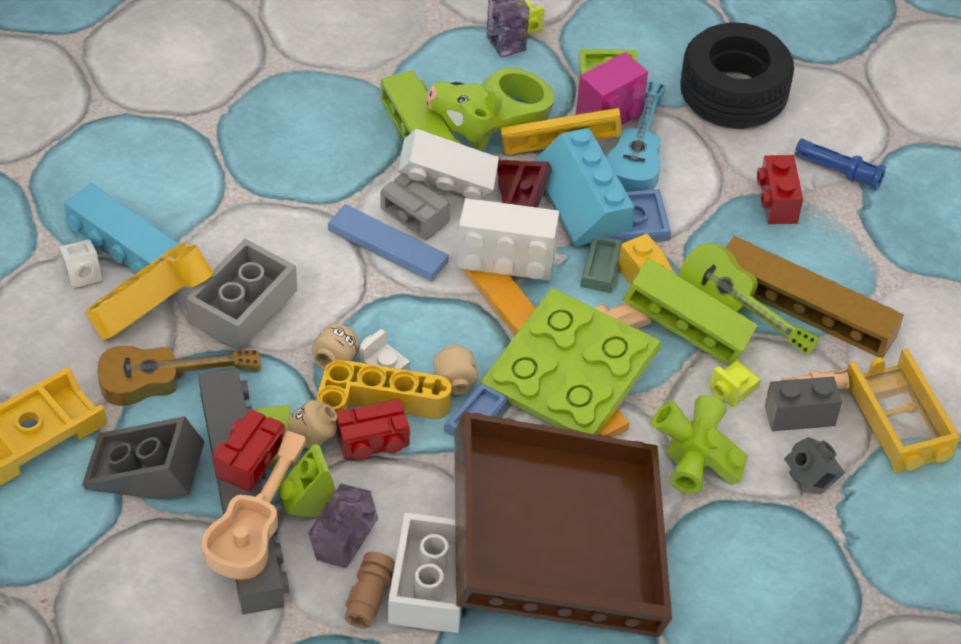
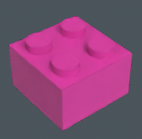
(614, 85)

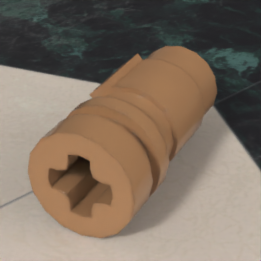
(367, 594)

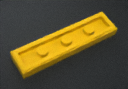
(542, 133)

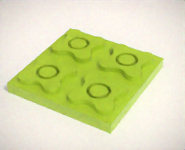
(571, 364)

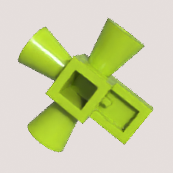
(699, 444)

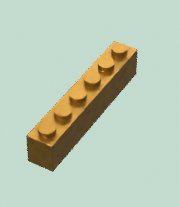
(818, 300)

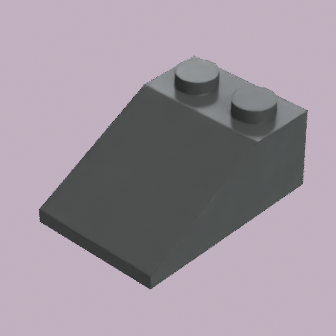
(146, 460)

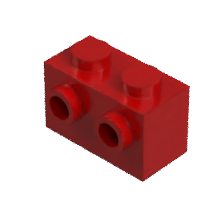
(780, 189)

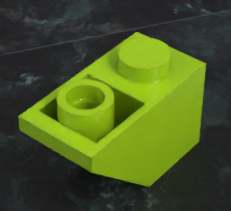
(308, 485)

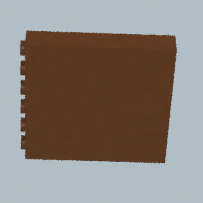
(559, 525)

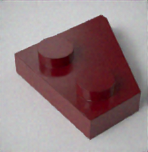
(522, 181)

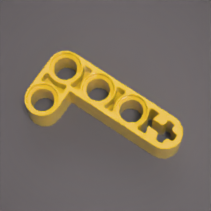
(147, 288)
(364, 384)

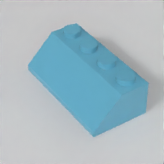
(585, 188)

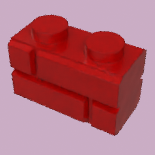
(372, 430)
(248, 450)

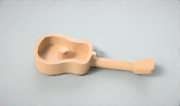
(240, 538)

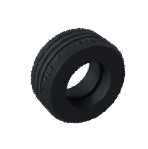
(732, 100)

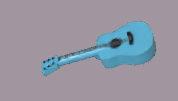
(637, 152)

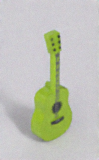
(718, 274)

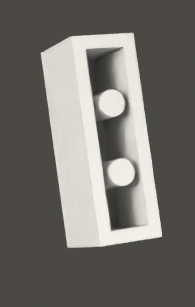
(448, 164)

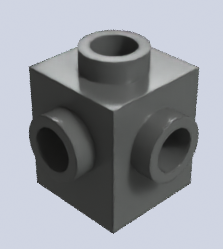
(814, 465)

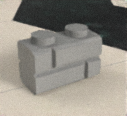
(415, 205)

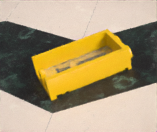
(904, 413)

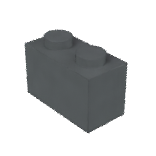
(803, 403)

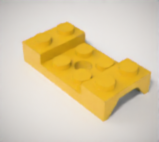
(60, 413)

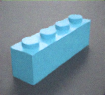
(115, 228)

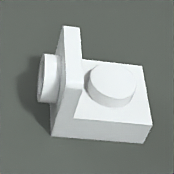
(81, 263)
(377, 352)

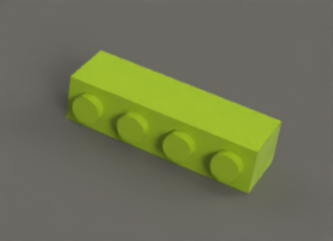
(406, 104)
(689, 312)

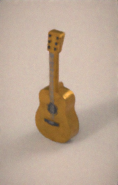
(135, 373)

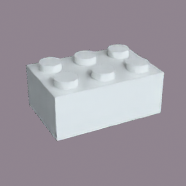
(507, 239)
(425, 575)

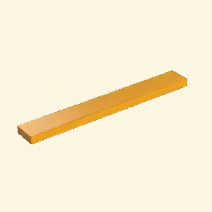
(515, 310)

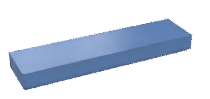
(388, 242)

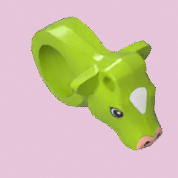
(484, 108)

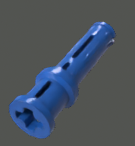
(852, 167)

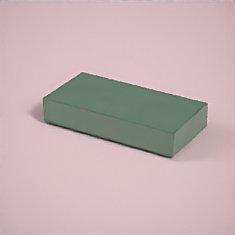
(601, 264)

